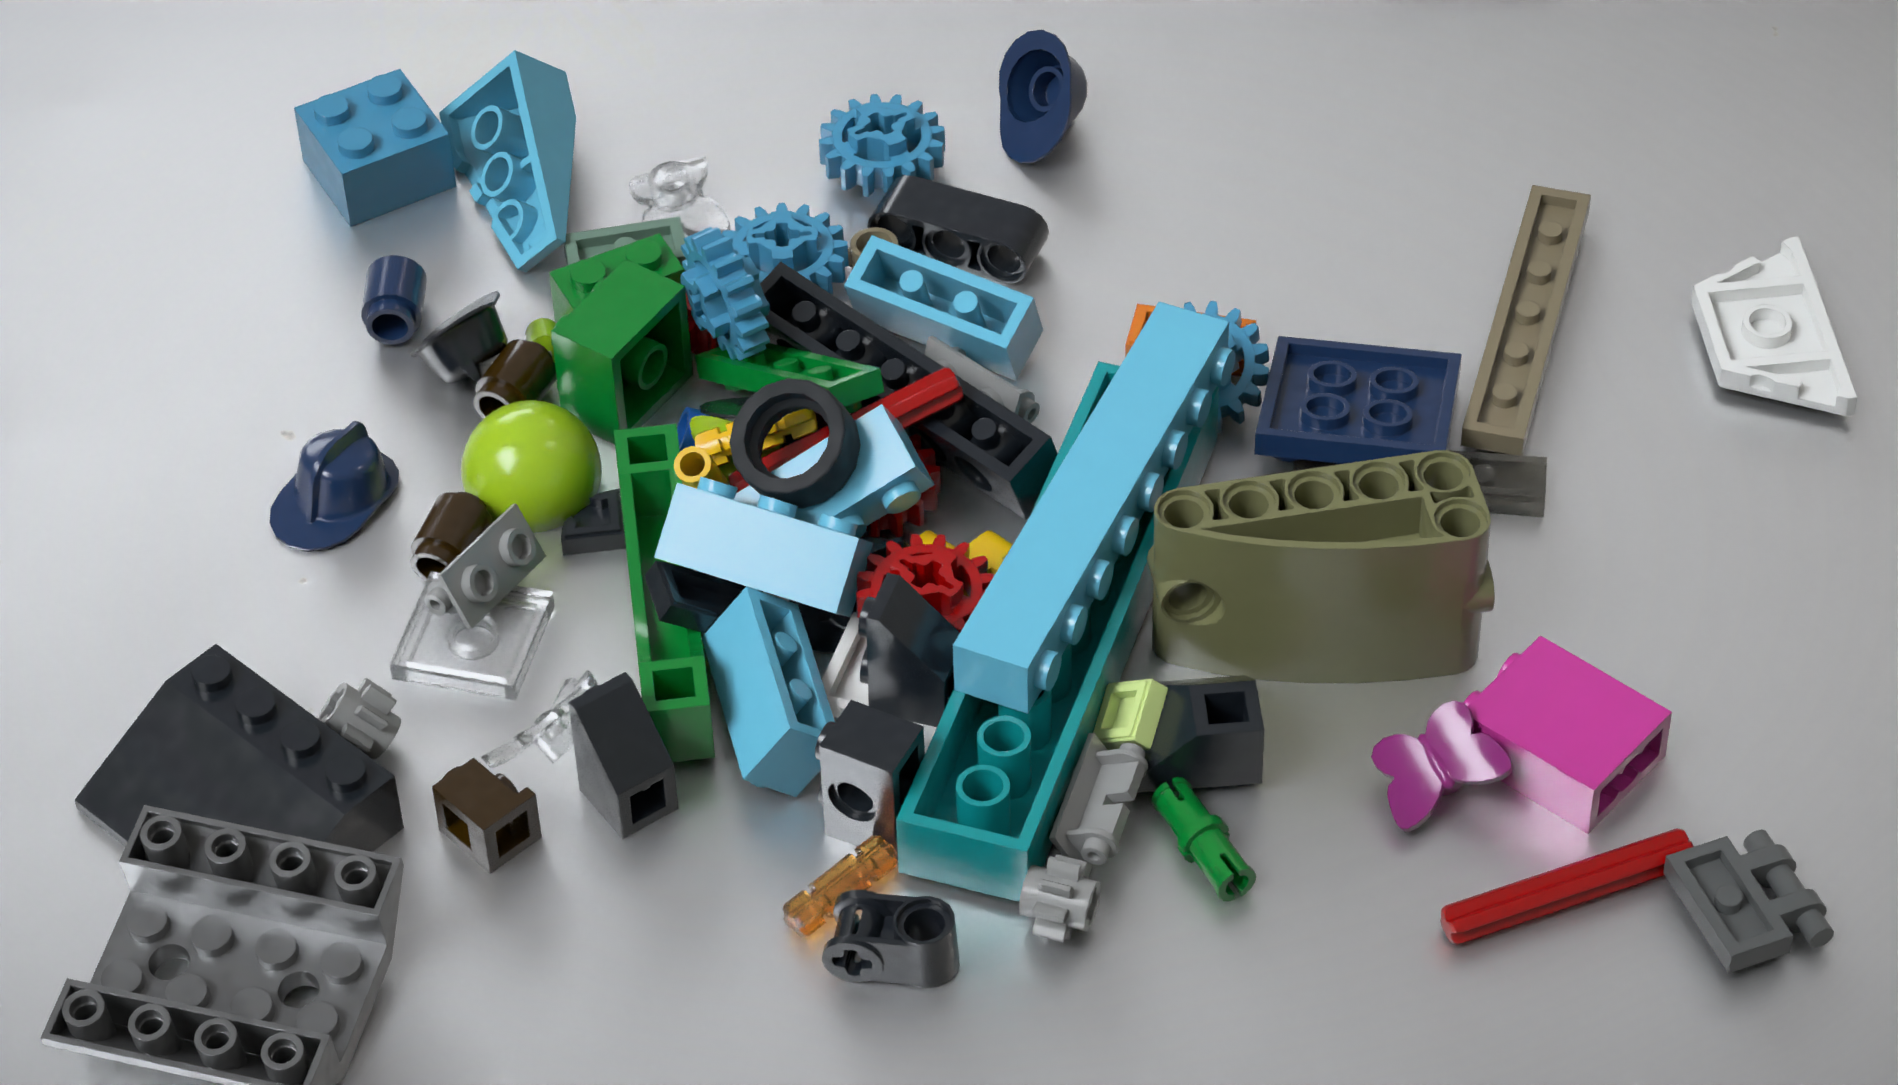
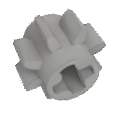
(362, 716)
(1059, 898)

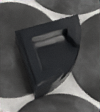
(596, 526)

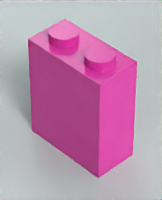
(1570, 732)

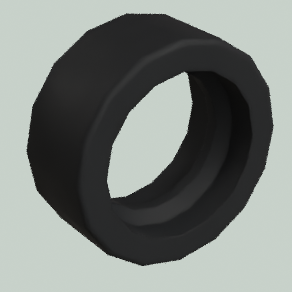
(769, 407)

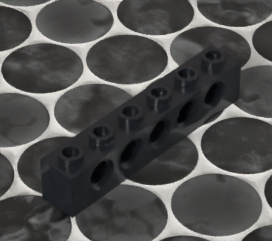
(971, 438)

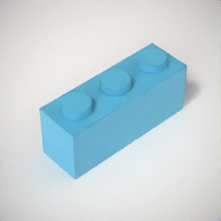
(931, 298)
(884, 482)
(764, 546)
(768, 690)

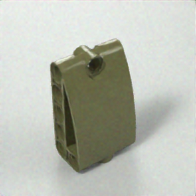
(1325, 572)

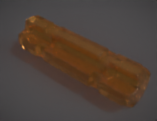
(806, 910)

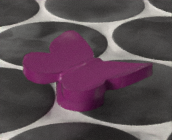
(1437, 763)

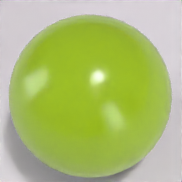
(535, 459)

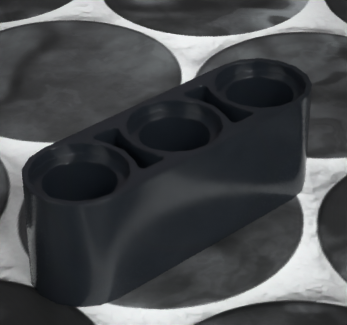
(962, 228)

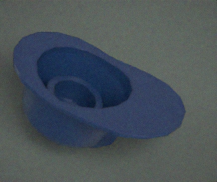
(1039, 95)
(334, 491)

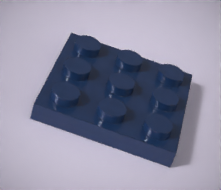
(1355, 401)

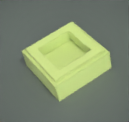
(1130, 713)

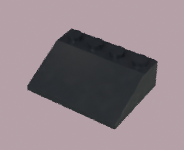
(241, 754)

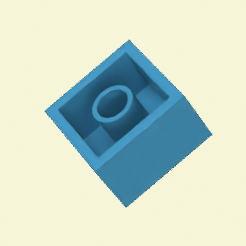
(375, 147)

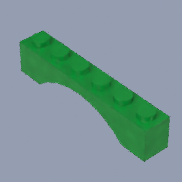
(668, 655)

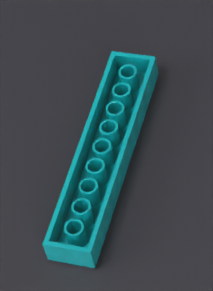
(1000, 774)

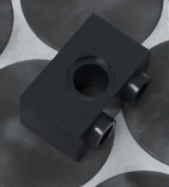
(866, 772)

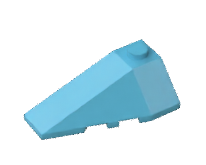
(516, 148)

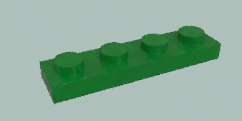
(844, 379)

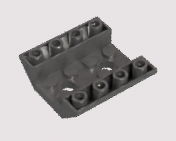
(254, 923)

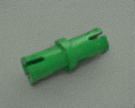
(1203, 839)

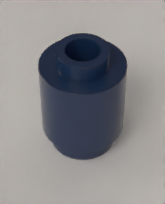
(393, 299)

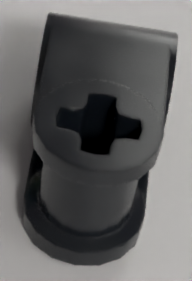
(896, 939)

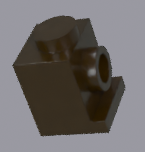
(486, 814)

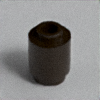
(518, 373)
(448, 531)

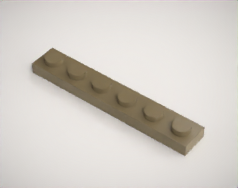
(1526, 321)

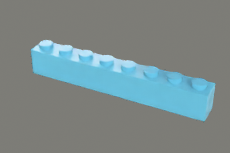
(1092, 509)

